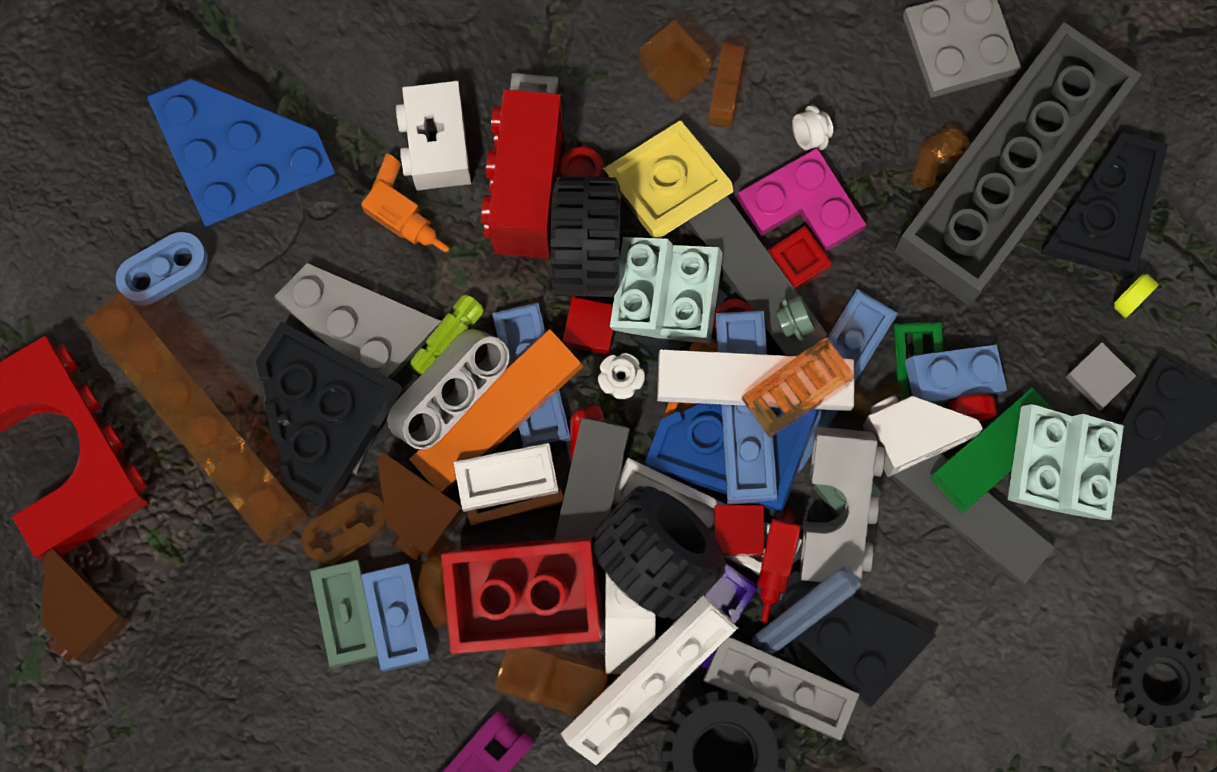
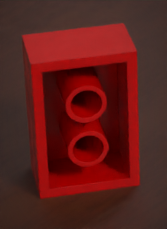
(522, 173)
(522, 594)

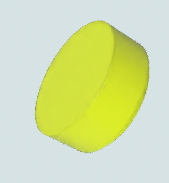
(1135, 295)

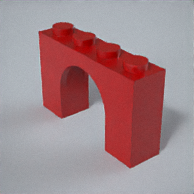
(102, 484)

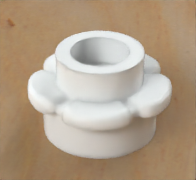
(812, 128)
(621, 388)

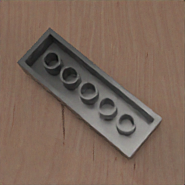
(1016, 164)

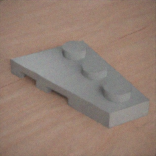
(356, 320)

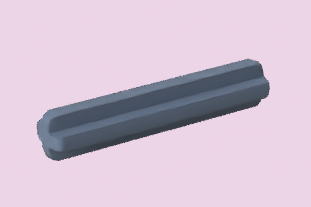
(807, 611)

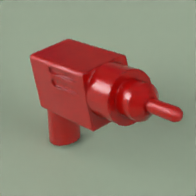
(778, 558)

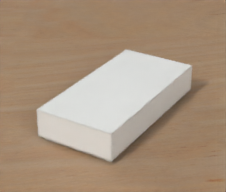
(505, 477)

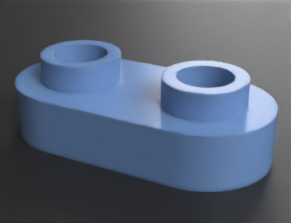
(161, 266)

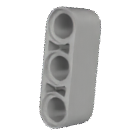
(470, 384)

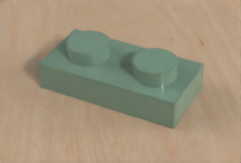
(344, 614)

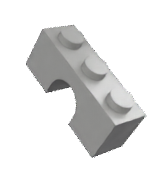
(848, 463)

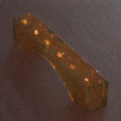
(195, 420)

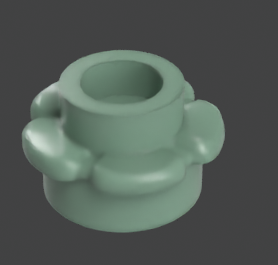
(795, 317)

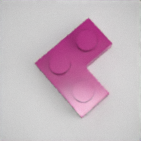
(807, 190)

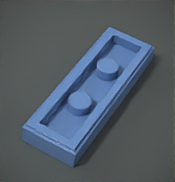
(519, 331)

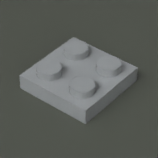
(960, 43)

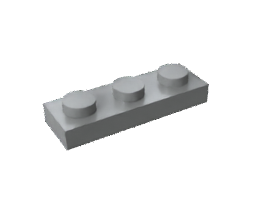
(781, 687)

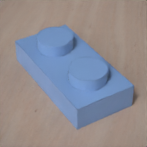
(956, 374)
(395, 617)

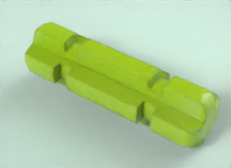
(466, 312)

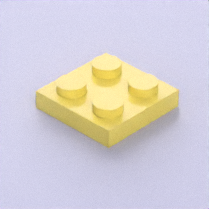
(669, 180)

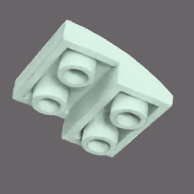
(666, 290)
(1065, 462)

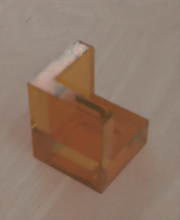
(674, 62)

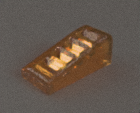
(830, 361)

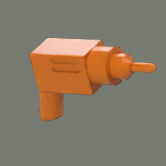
(396, 210)

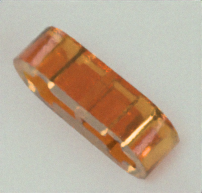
(726, 85)
(339, 518)

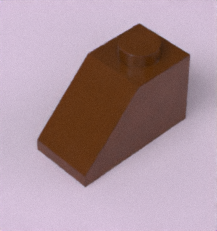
(415, 510)
(76, 611)

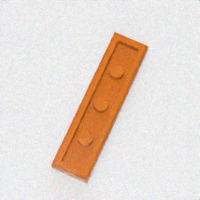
(500, 409)

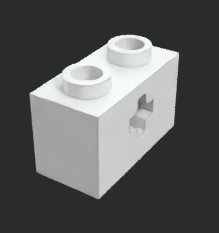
(428, 110)

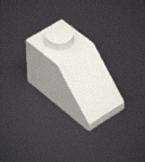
(916, 431)
(628, 630)

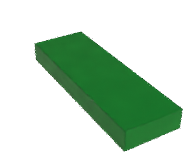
(984, 458)

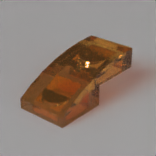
(549, 681)

